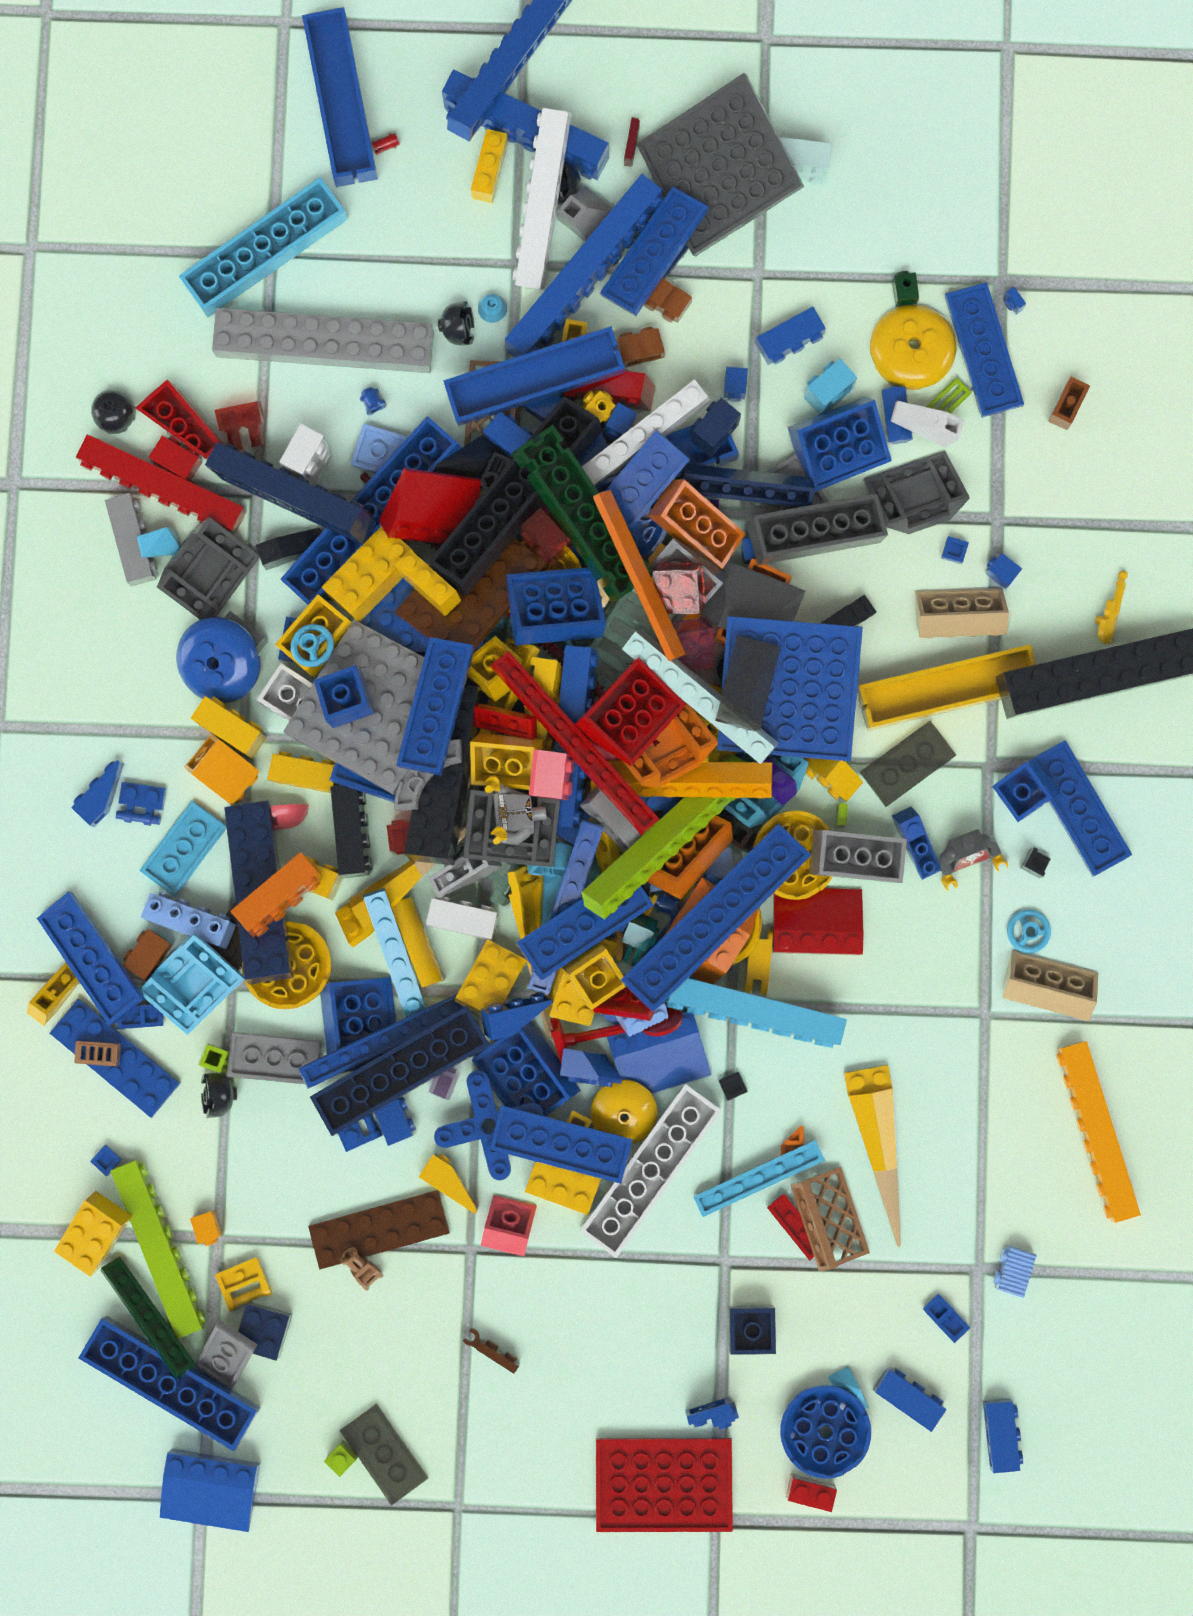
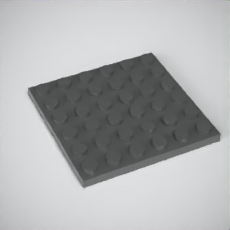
(724, 158)

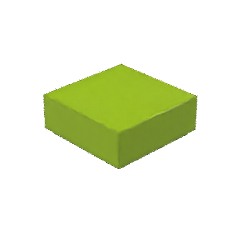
(841, 817)

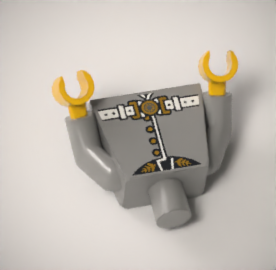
(512, 813)

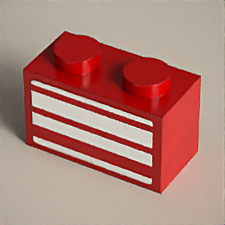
(811, 1493)

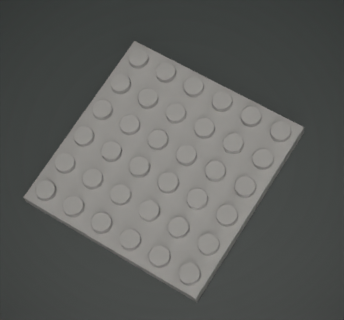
(373, 742)

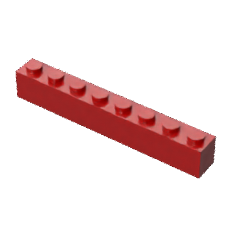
(159, 483)

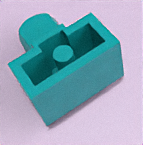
(640, 934)

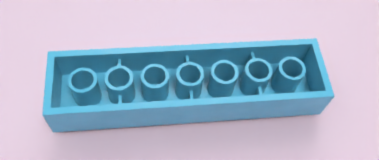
(263, 247)
(759, 1012)

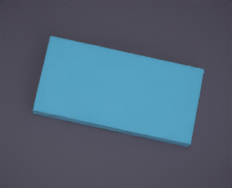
(183, 848)

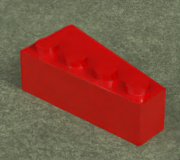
(629, 389)
(178, 417)

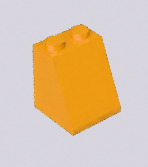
(222, 770)

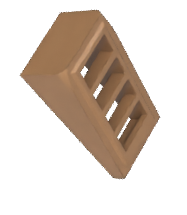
(115, 1053)

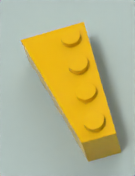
(549, 676)

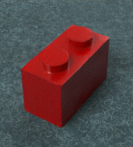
(175, 459)

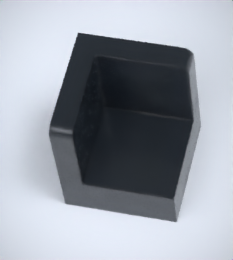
(1035, 863)

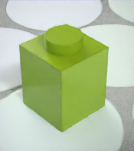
(340, 1459)

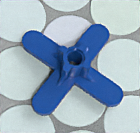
(473, 1129)

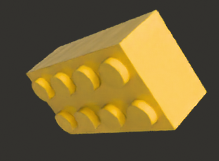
(367, 575)
(565, 999)

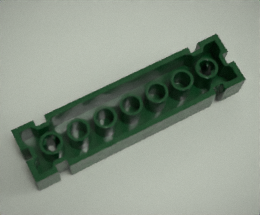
(570, 500)

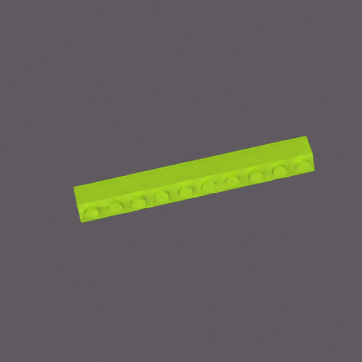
(652, 851)

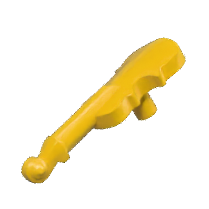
(1108, 622)

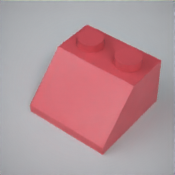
(551, 775)
(508, 1225)

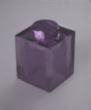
(445, 1084)

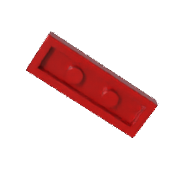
(505, 721)
(791, 1222)

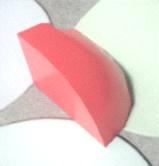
(289, 815)

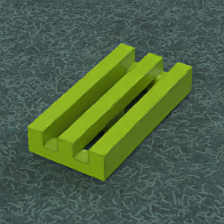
(962, 387)

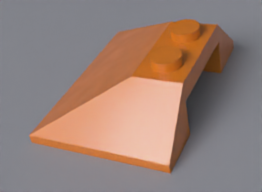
(681, 749)
(722, 959)

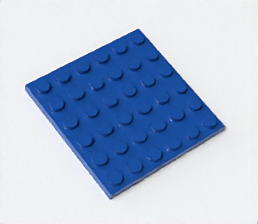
(811, 688)

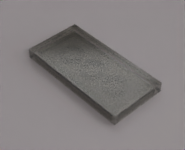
(747, 683)
(907, 764)
(384, 1454)

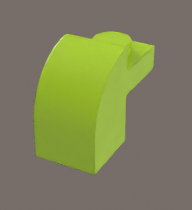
(214, 1058)

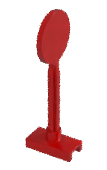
(564, 1041)

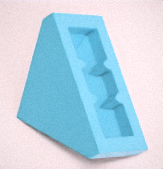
(158, 543)
(845, 1380)

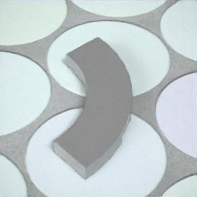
(414, 781)

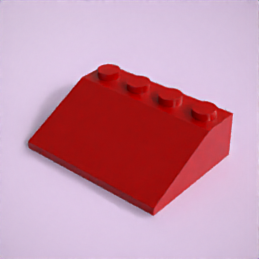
(428, 505)
(631, 713)
(819, 924)

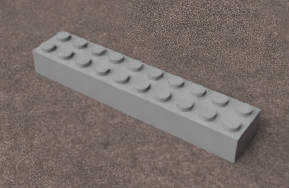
(323, 340)

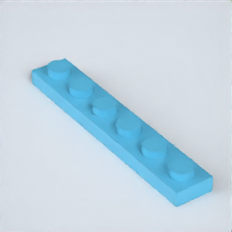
(394, 952)
(759, 1178)

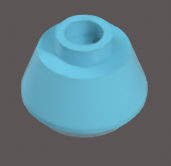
(492, 308)

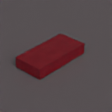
(631, 142)

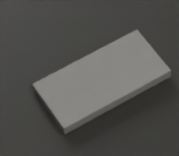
(270, 1057)

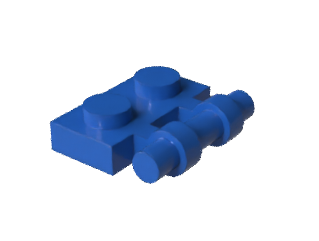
(141, 796)

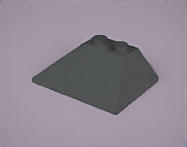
(919, 493)
(206, 569)
(751, 596)
(535, 850)

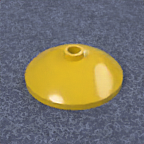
(627, 1098)

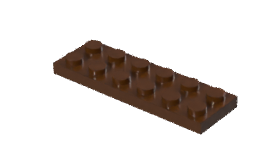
(380, 1228)

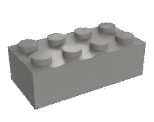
(858, 856)

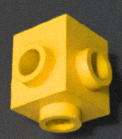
(598, 404)

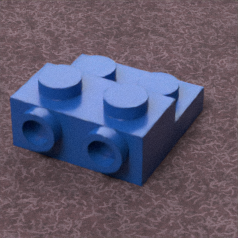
(720, 1412)

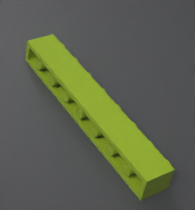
(158, 1248)

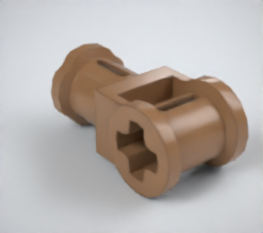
(362, 1269)

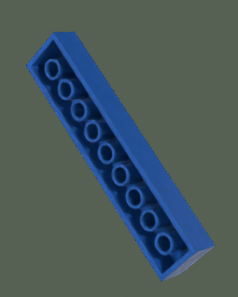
(585, 268)
(330, 551)

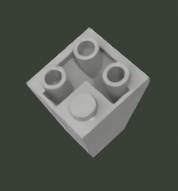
(583, 212)

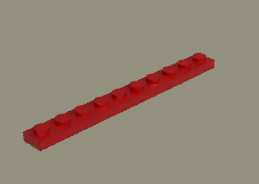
(574, 743)

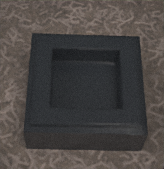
(733, 1086)

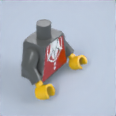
(967, 851)

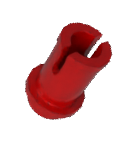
(385, 143)

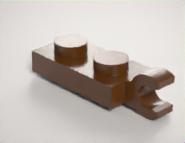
(491, 1351)

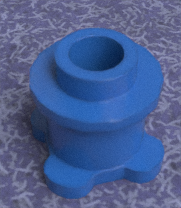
(372, 400)
(667, 904)

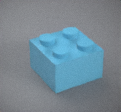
(830, 386)

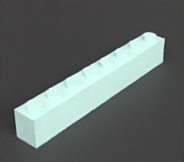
(696, 694)

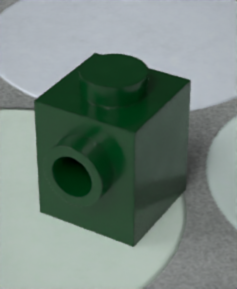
(905, 288)

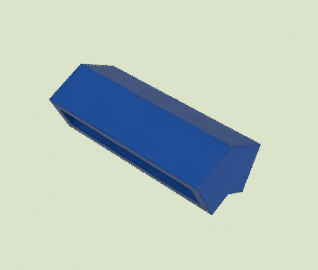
(896, 433)

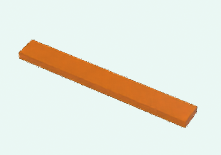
(639, 575)

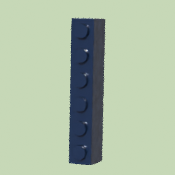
(749, 485)

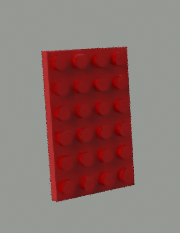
(664, 1485)

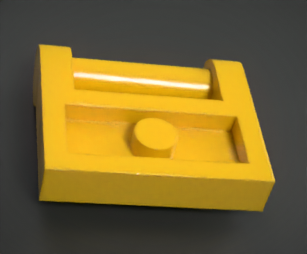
(239, 1277)

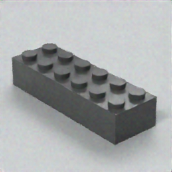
(817, 529)

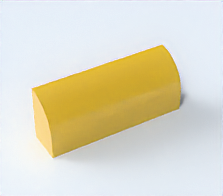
(417, 943)

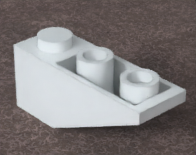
(928, 422)

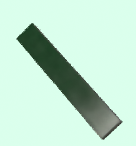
(148, 1317)

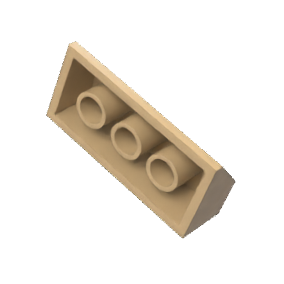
(961, 613)
(1051, 985)

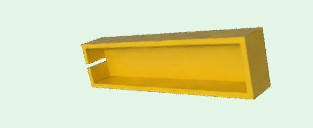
(938, 688)

